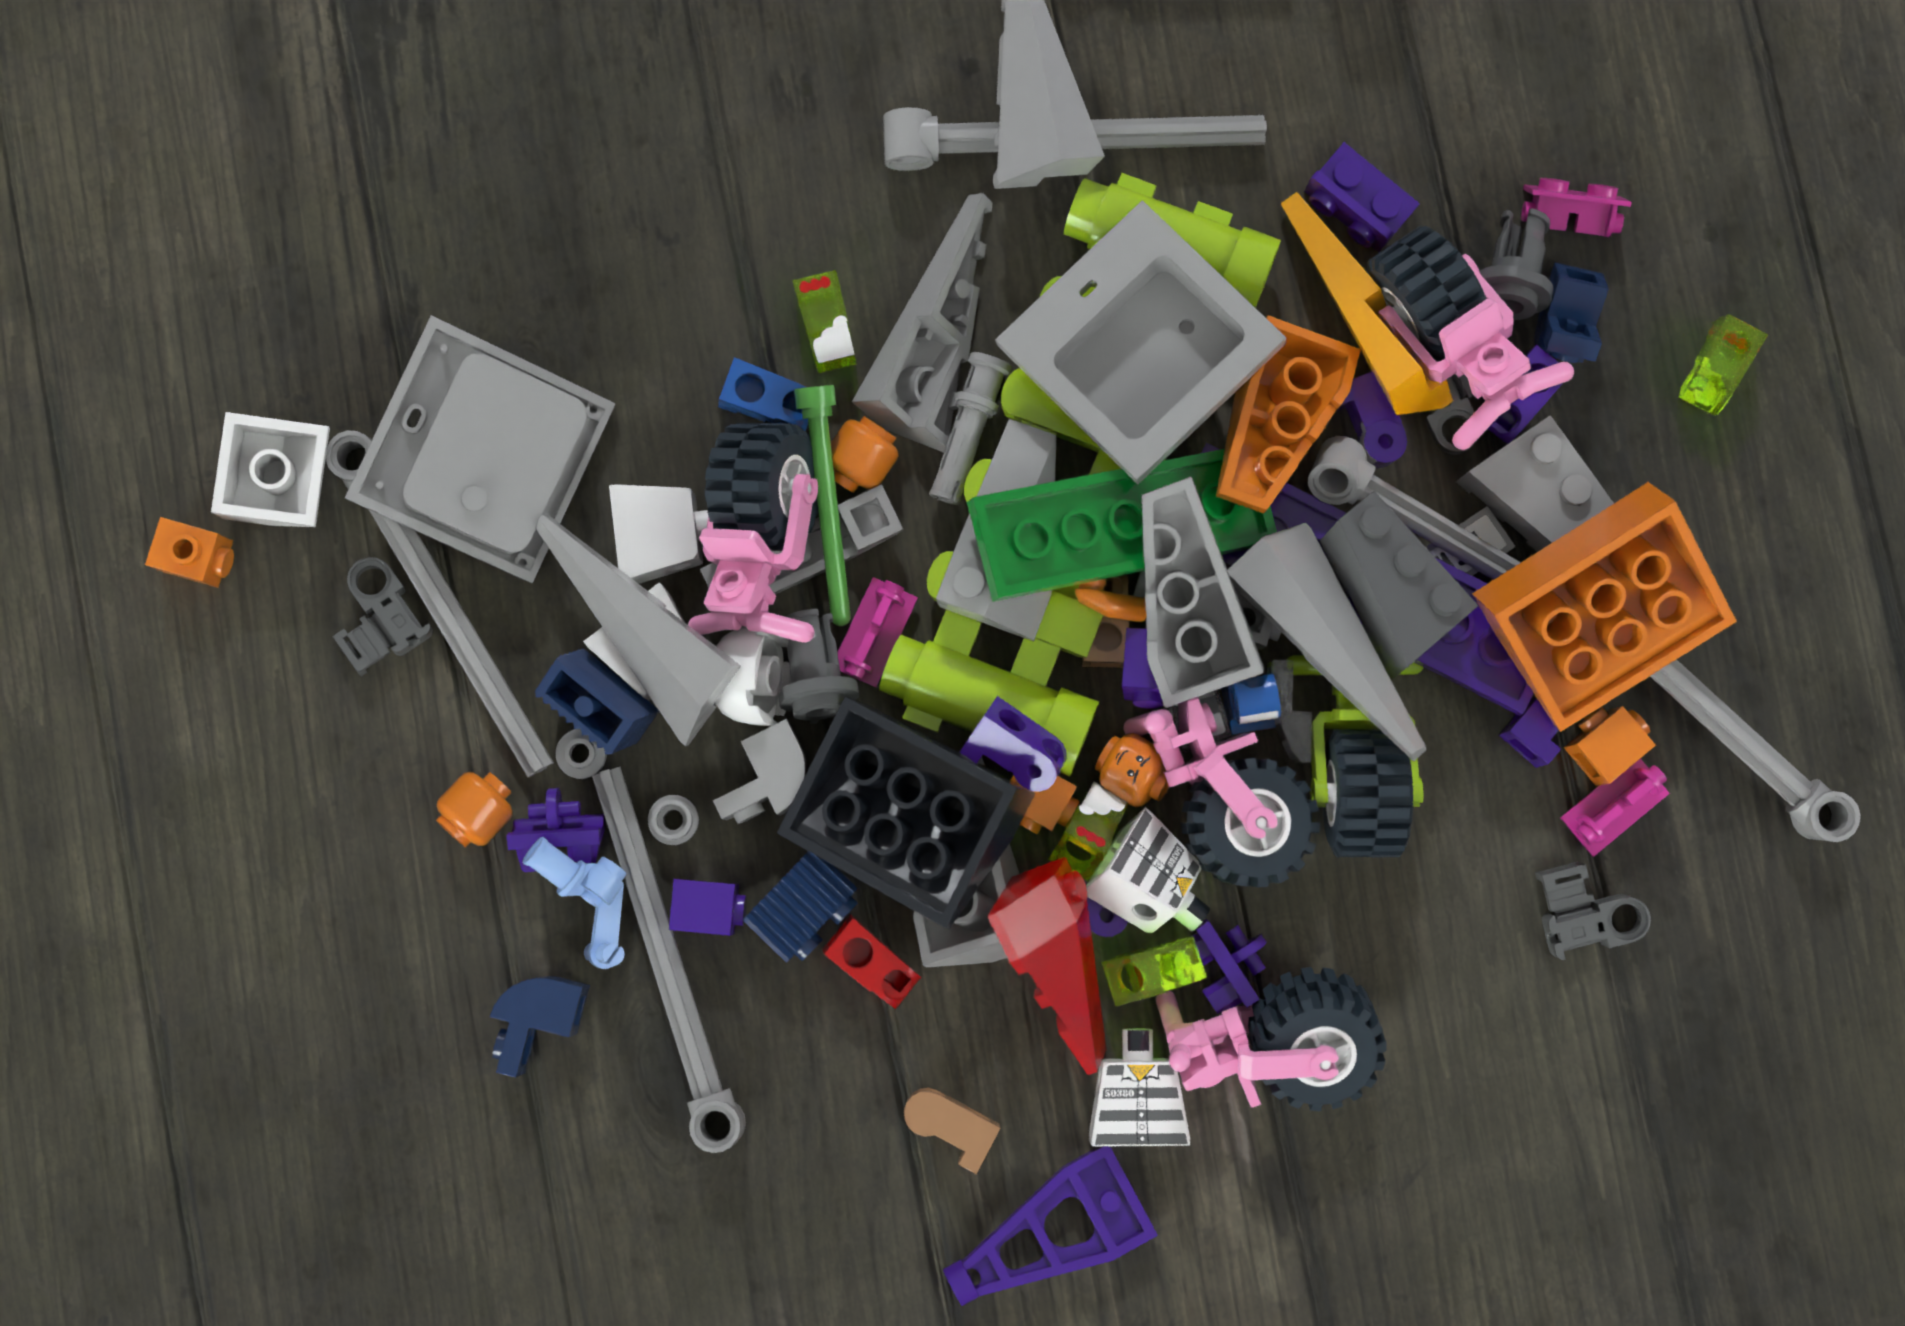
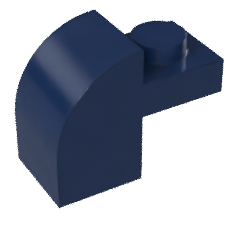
(1570, 321)
(534, 1004)

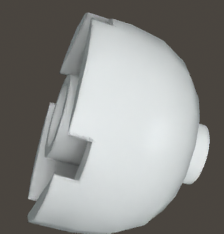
(756, 685)

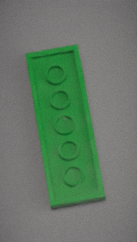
(1094, 526)

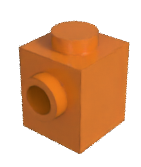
(190, 552)
(1610, 743)
(1050, 806)

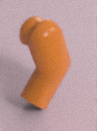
(1111, 604)

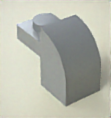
(780, 772)

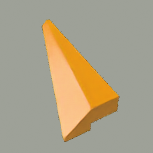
(1359, 303)

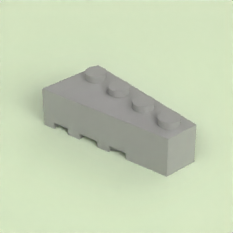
(1538, 485)

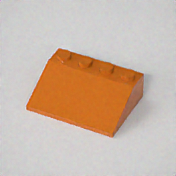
(1606, 605)

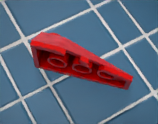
(1048, 934)

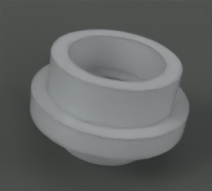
(579, 770)
(657, 816)

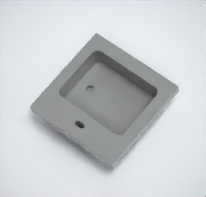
(1146, 347)
(487, 453)

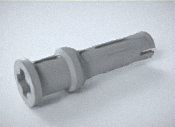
(975, 406)

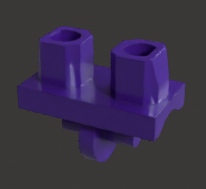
(561, 826)
(1233, 986)

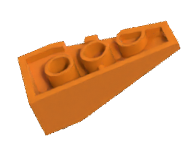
(1283, 414)

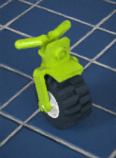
(1361, 779)

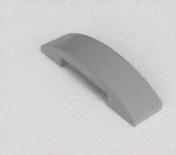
(863, 523)

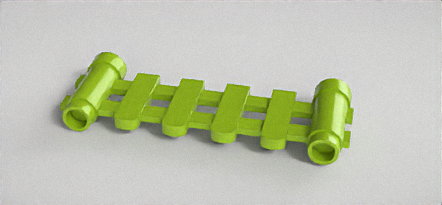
(940, 677)

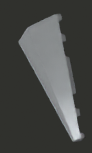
(1041, 110)
(919, 366)
(1302, 597)
(667, 656)

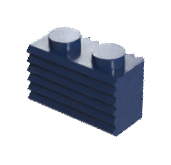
(596, 701)
(802, 906)

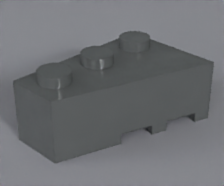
(1393, 583)

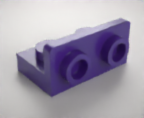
(1360, 198)

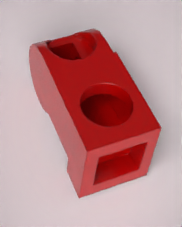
(871, 962)

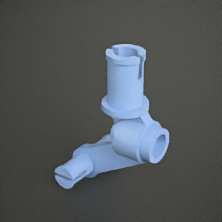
(595, 883)

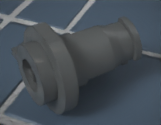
(1520, 278)
(815, 673)

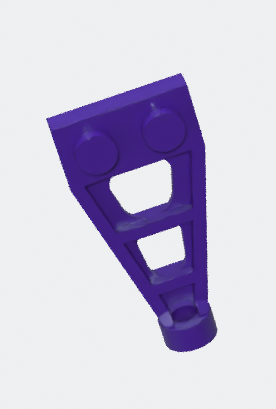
(1108, 1200)

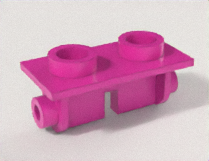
(1594, 209)
(875, 631)
(1615, 806)

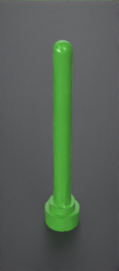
(816, 406)

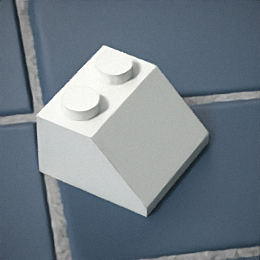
(270, 471)

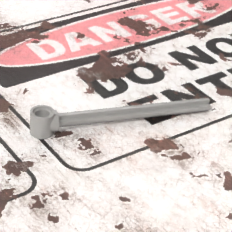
(916, 139)
(1358, 482)
(450, 620)
(1802, 795)
(667, 966)

